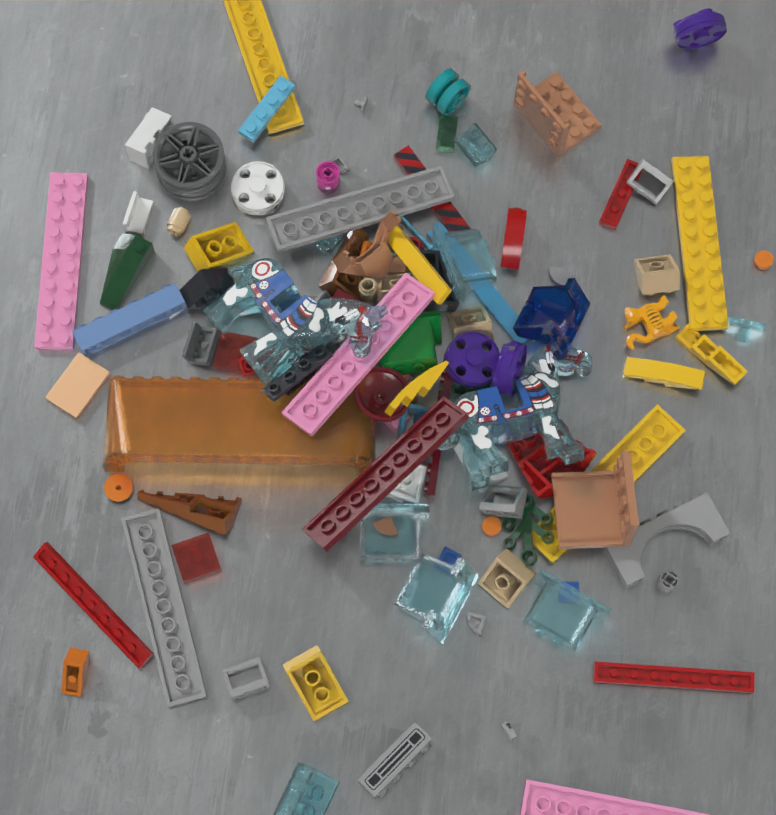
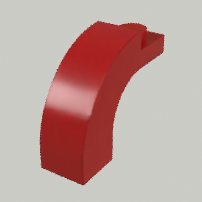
(513, 238)

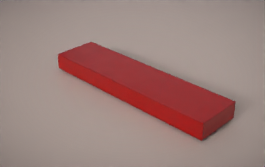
(619, 196)

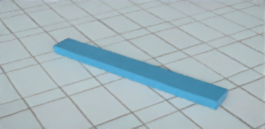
(495, 305)

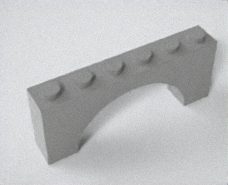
(696, 515)

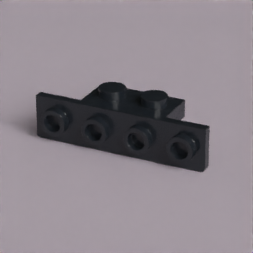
(298, 373)

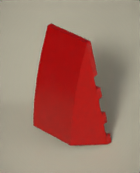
(537, 469)

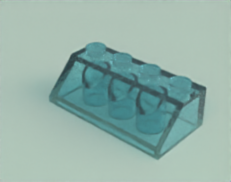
(307, 792)

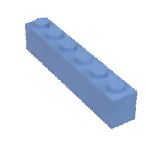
(129, 319)

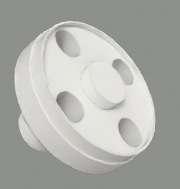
(257, 188)

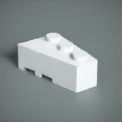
(142, 142)

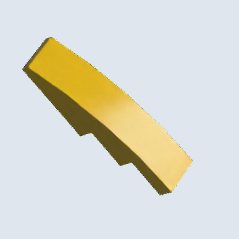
(711, 355)
(666, 373)
(419, 385)

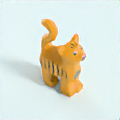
(654, 323)

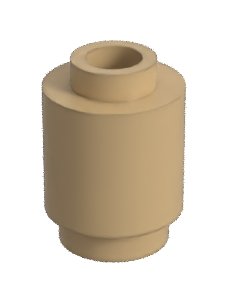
(178, 221)
(368, 290)

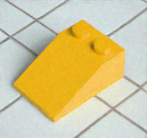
(218, 247)
(315, 683)

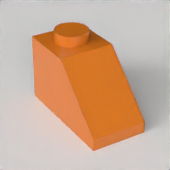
(74, 671)

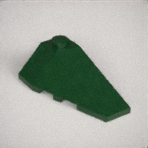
(125, 266)

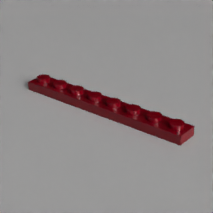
(432, 468)

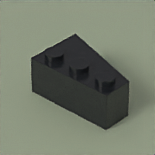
(450, 303)

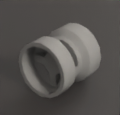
(666, 584)

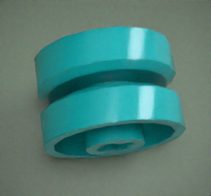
(448, 91)

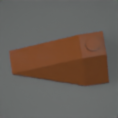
(334, 280)

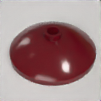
(380, 383)

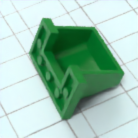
(416, 346)

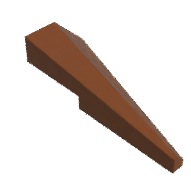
(208, 512)

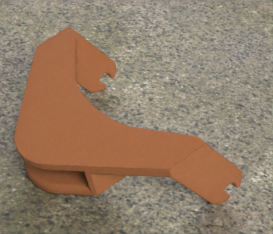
(377, 259)

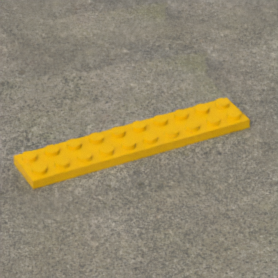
(261, 58)
(699, 244)
(646, 444)

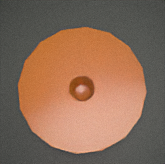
(118, 487)

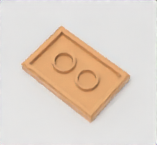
(77, 385)

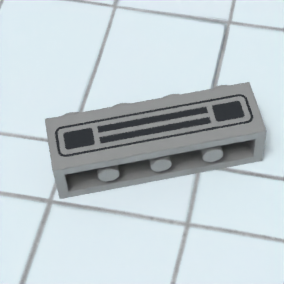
(395, 760)

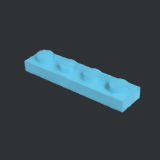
(266, 109)

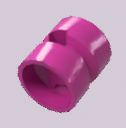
(328, 177)

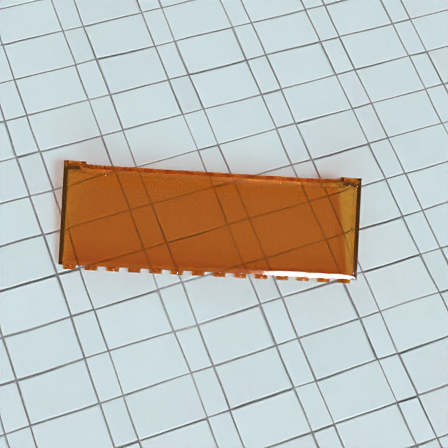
(225, 425)

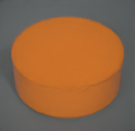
(763, 260)
(491, 526)

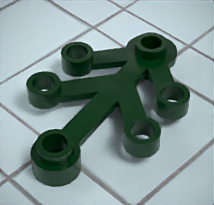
(527, 527)

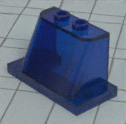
(553, 316)

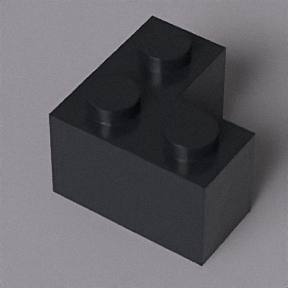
(205, 286)

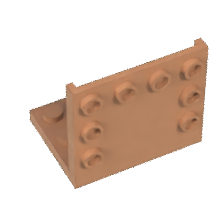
(555, 112)
(596, 507)

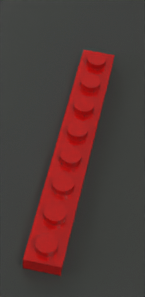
(93, 605)
(673, 677)

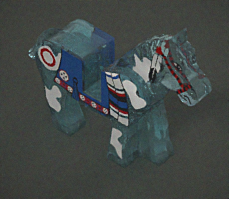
(295, 321)
(537, 412)

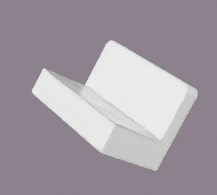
(137, 215)

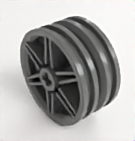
(182, 185)

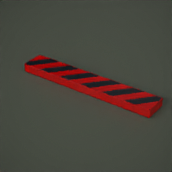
(445, 212)

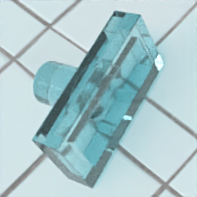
(745, 327)

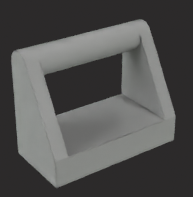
(655, 172)
(504, 510)
(249, 688)

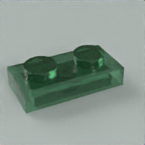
(446, 133)

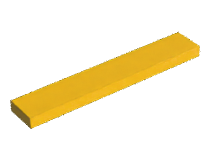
(418, 264)

